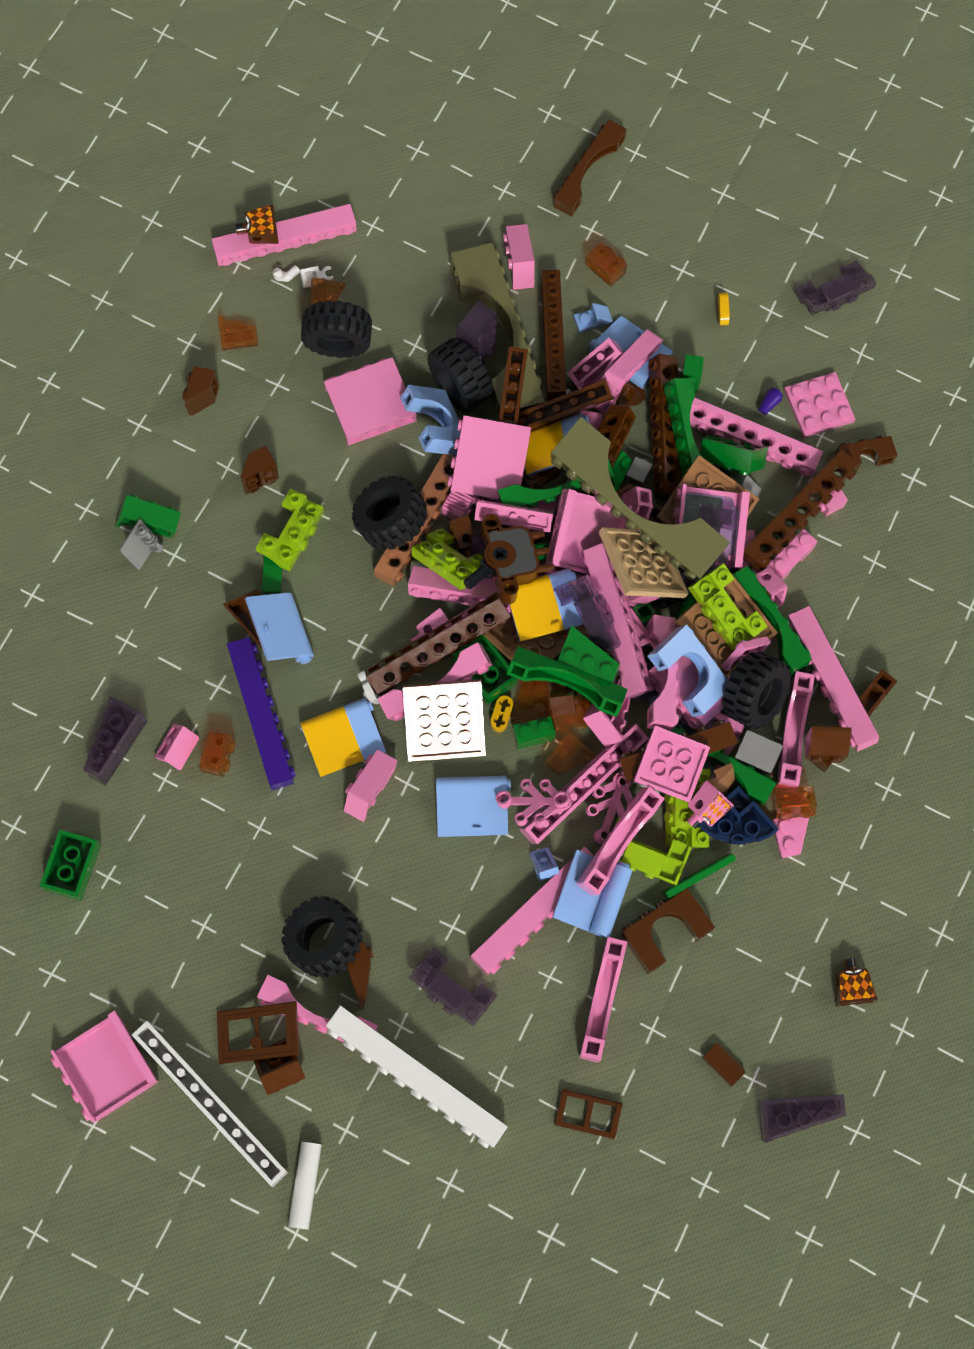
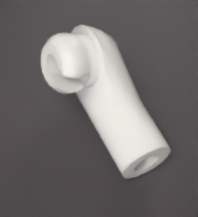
(280, 275)

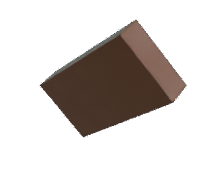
(724, 1064)

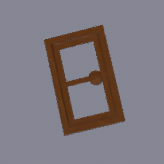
(258, 1053)

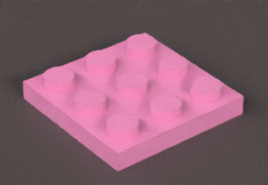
(819, 404)
(671, 764)

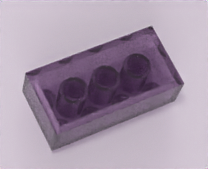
(479, 330)

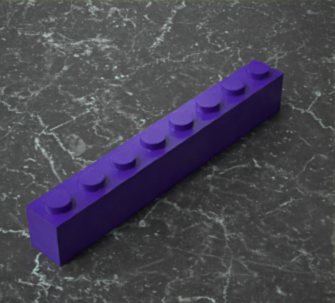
(260, 713)

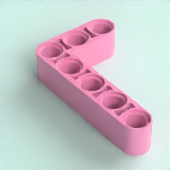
(629, 364)

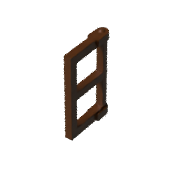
(585, 1128)

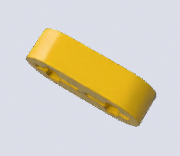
(723, 308)
(497, 712)

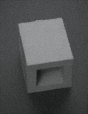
(639, 472)

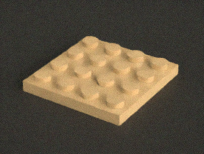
(640, 566)

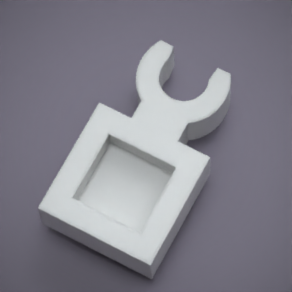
(308, 273)
(369, 692)

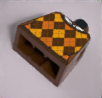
(260, 226)
(462, 530)
(854, 985)

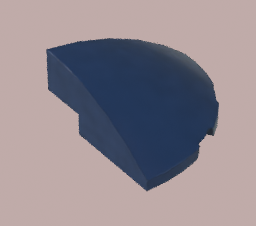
(742, 823)

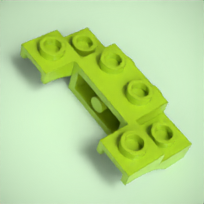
(296, 533)
(444, 559)
(721, 609)
(676, 819)
(656, 862)

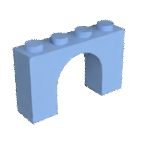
(437, 405)
(711, 679)

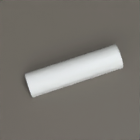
(304, 1185)

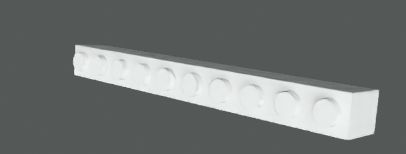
(416, 1077)
(210, 1104)

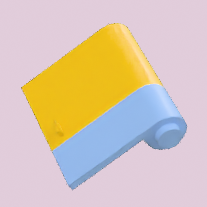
(544, 440)
(539, 608)
(342, 736)

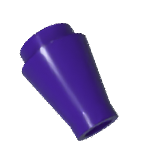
(770, 400)

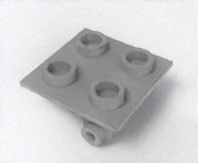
(140, 545)

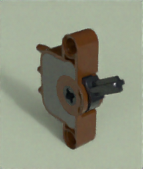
(508, 558)

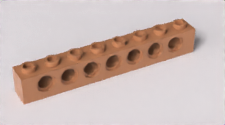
(394, 574)

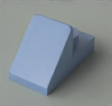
(592, 319)
(544, 864)

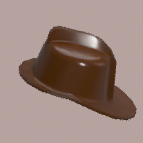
(630, 395)

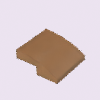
(723, 780)

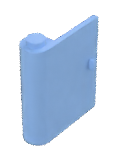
(625, 334)
(279, 627)
(469, 806)
(588, 912)

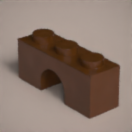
(879, 448)
(563, 699)

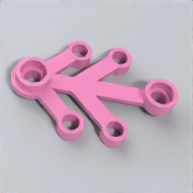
(536, 801)
(613, 804)

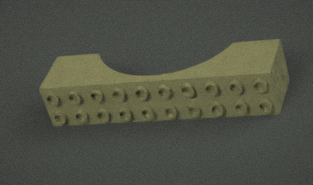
(481, 279)
(687, 545)

